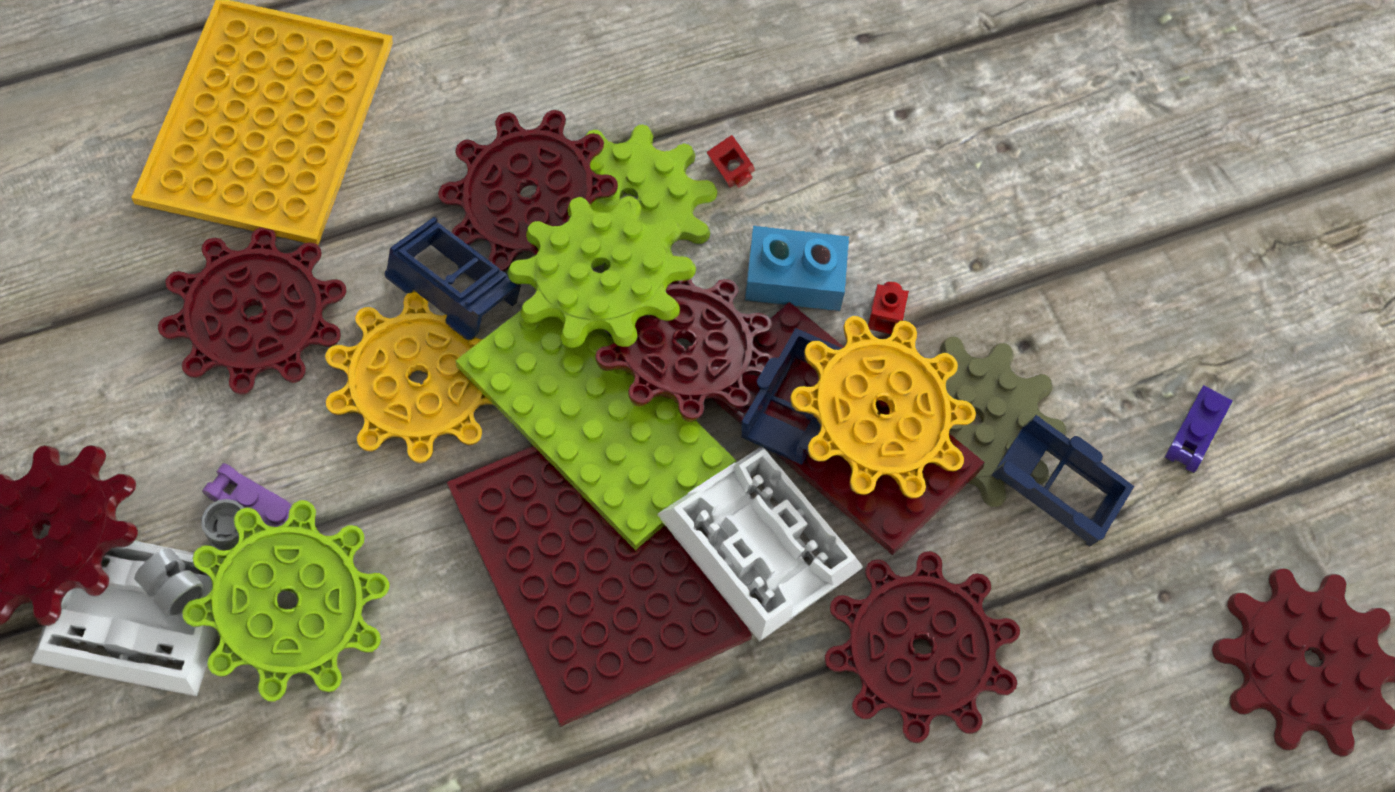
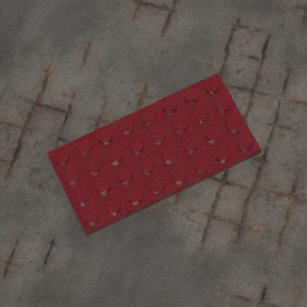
(884, 511)

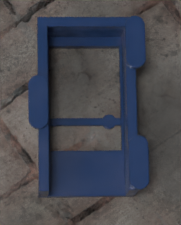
(462, 309)
(767, 430)
(1077, 454)

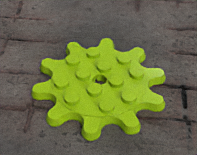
(657, 181)
(606, 300)
(279, 639)

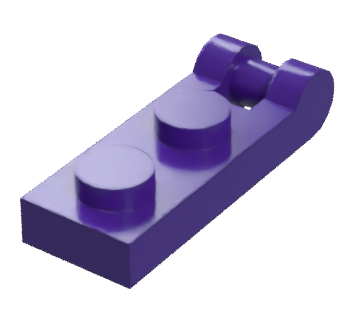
(1198, 428)

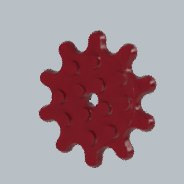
(509, 164)
(231, 283)
(708, 368)
(80, 533)
(928, 609)
(1281, 680)

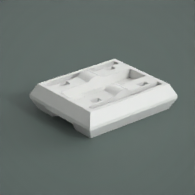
(759, 545)
(129, 629)

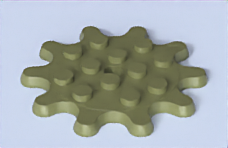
(1004, 406)

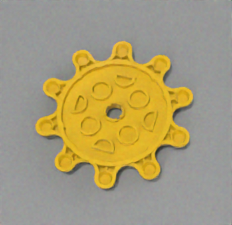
(381, 384)
(911, 387)

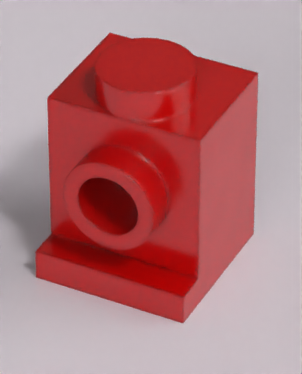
(727, 153)
(887, 307)

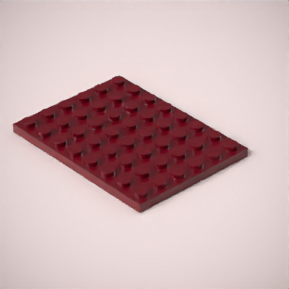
(580, 596)

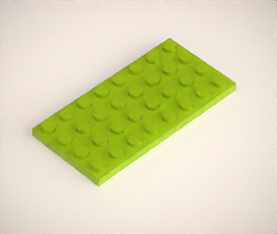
(581, 420)

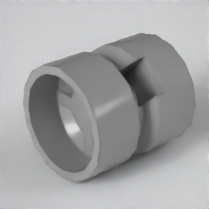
(219, 524)
(168, 582)

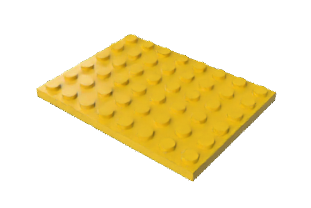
(264, 121)

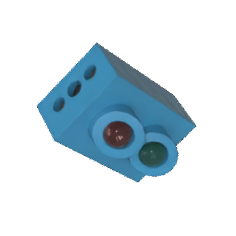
(797, 268)

